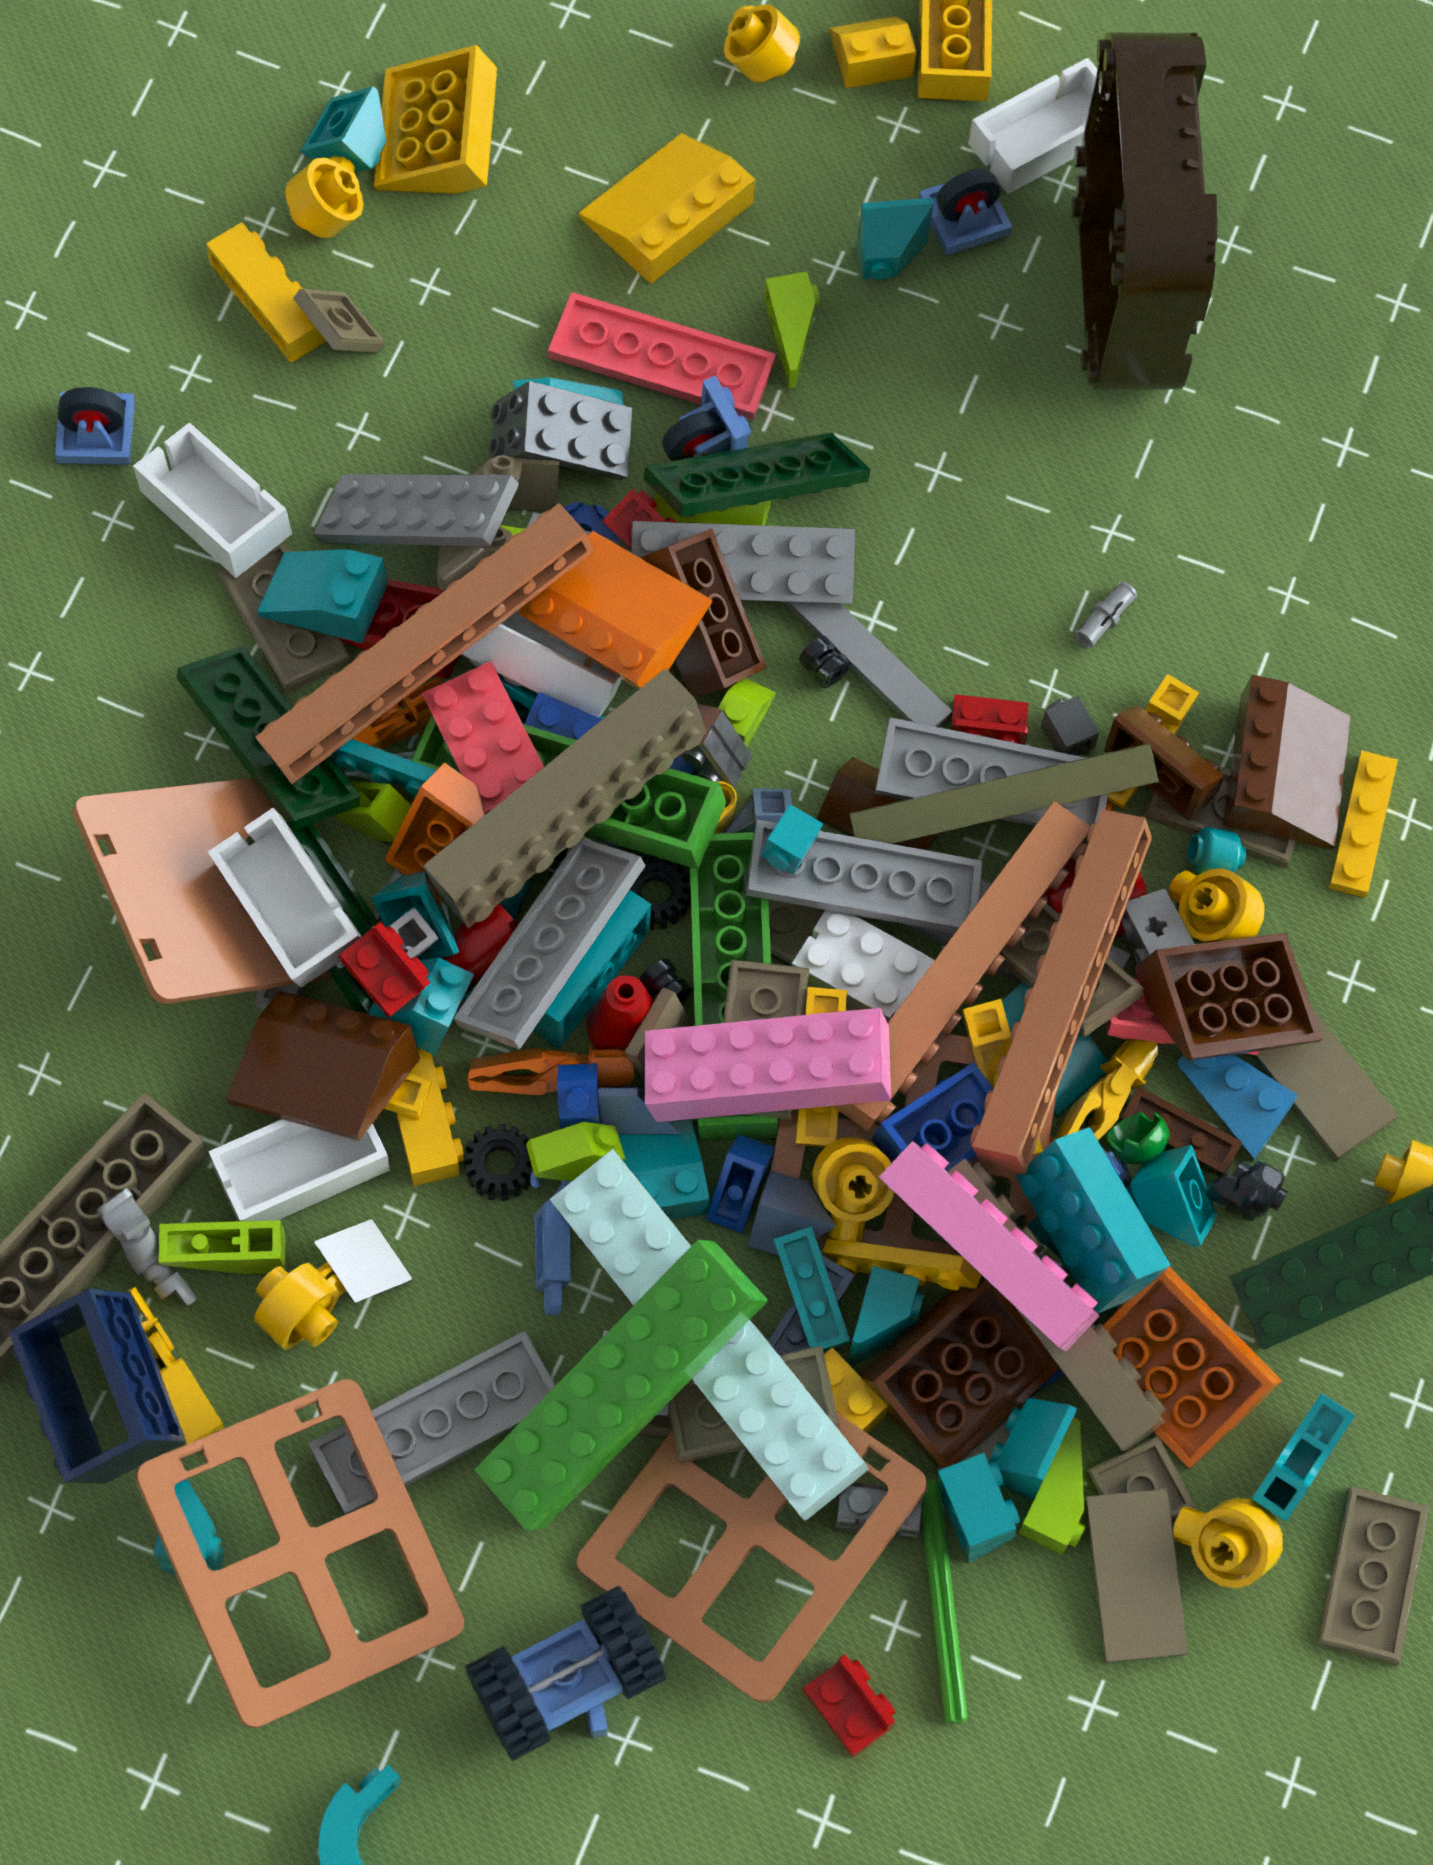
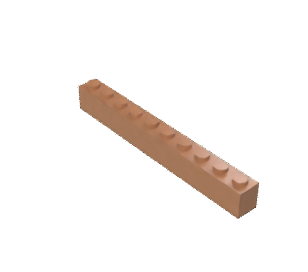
(425, 643)
(975, 951)
(1061, 992)

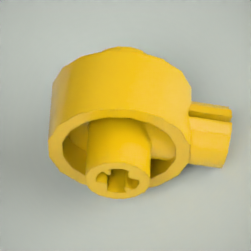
(761, 42)
(325, 196)
(1217, 905)
(1407, 1174)
(855, 1201)
(298, 1304)
(1232, 1541)

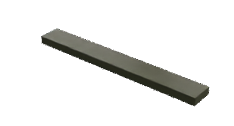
(1006, 796)

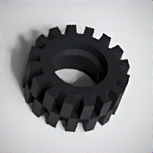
(678, 883)
(498, 1140)

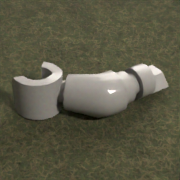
(141, 1245)

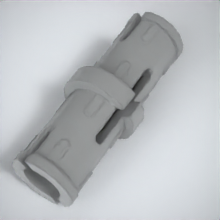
(1105, 614)

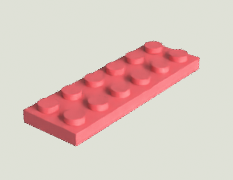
(658, 353)

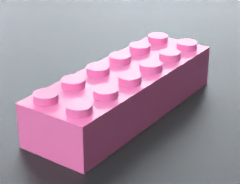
(767, 1065)
(993, 1250)

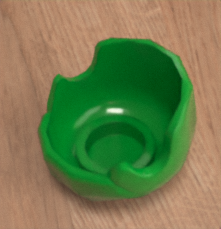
(1138, 1138)

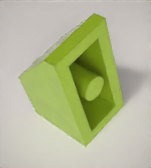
(746, 707)
(379, 811)
(572, 1150)

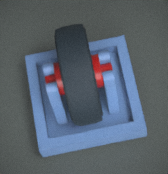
(967, 211)
(94, 427)
(709, 428)

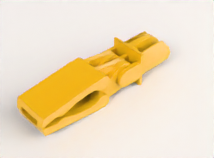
(1108, 1094)
(188, 1400)

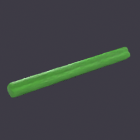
(942, 1605)

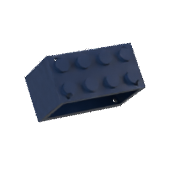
(130, 1374)

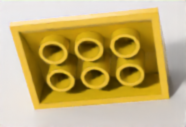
(437, 123)
(670, 205)

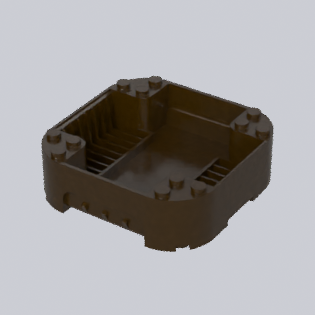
(1144, 212)

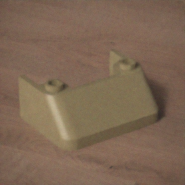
(535, 492)

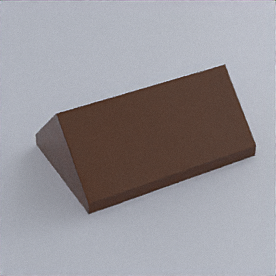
(854, 791)

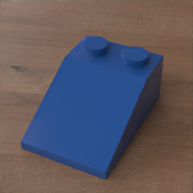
(940, 1118)

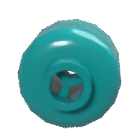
(1215, 849)

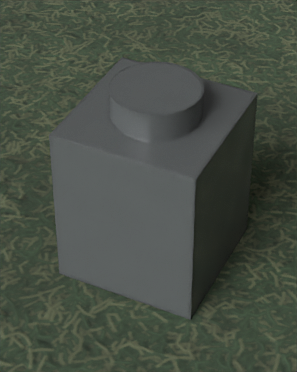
(1070, 727)

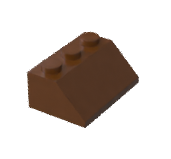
(1183, 776)

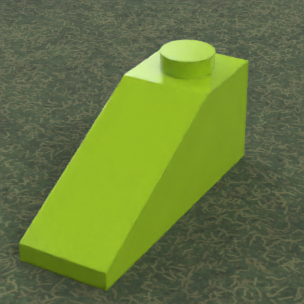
(791, 311)
(224, 1246)
(1060, 1499)

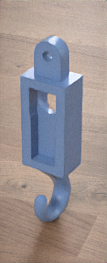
(551, 1251)

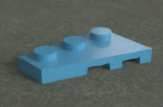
(1241, 1097)

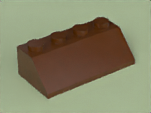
(723, 642)

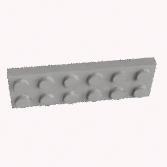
(416, 509)
(769, 560)
(934, 759)
(871, 880)
(549, 943)
(441, 1419)

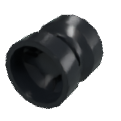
(824, 662)
(663, 975)

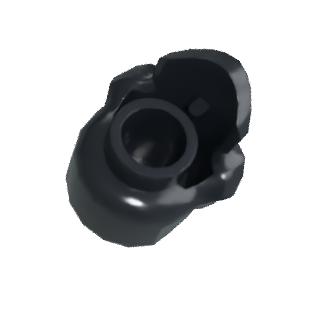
(1249, 1190)

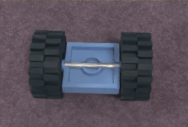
(566, 1673)

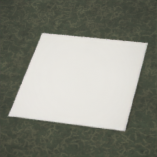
(363, 1260)

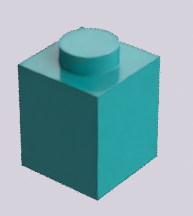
(791, 840)

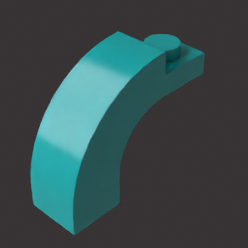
(1303, 1457)
(347, 1814)

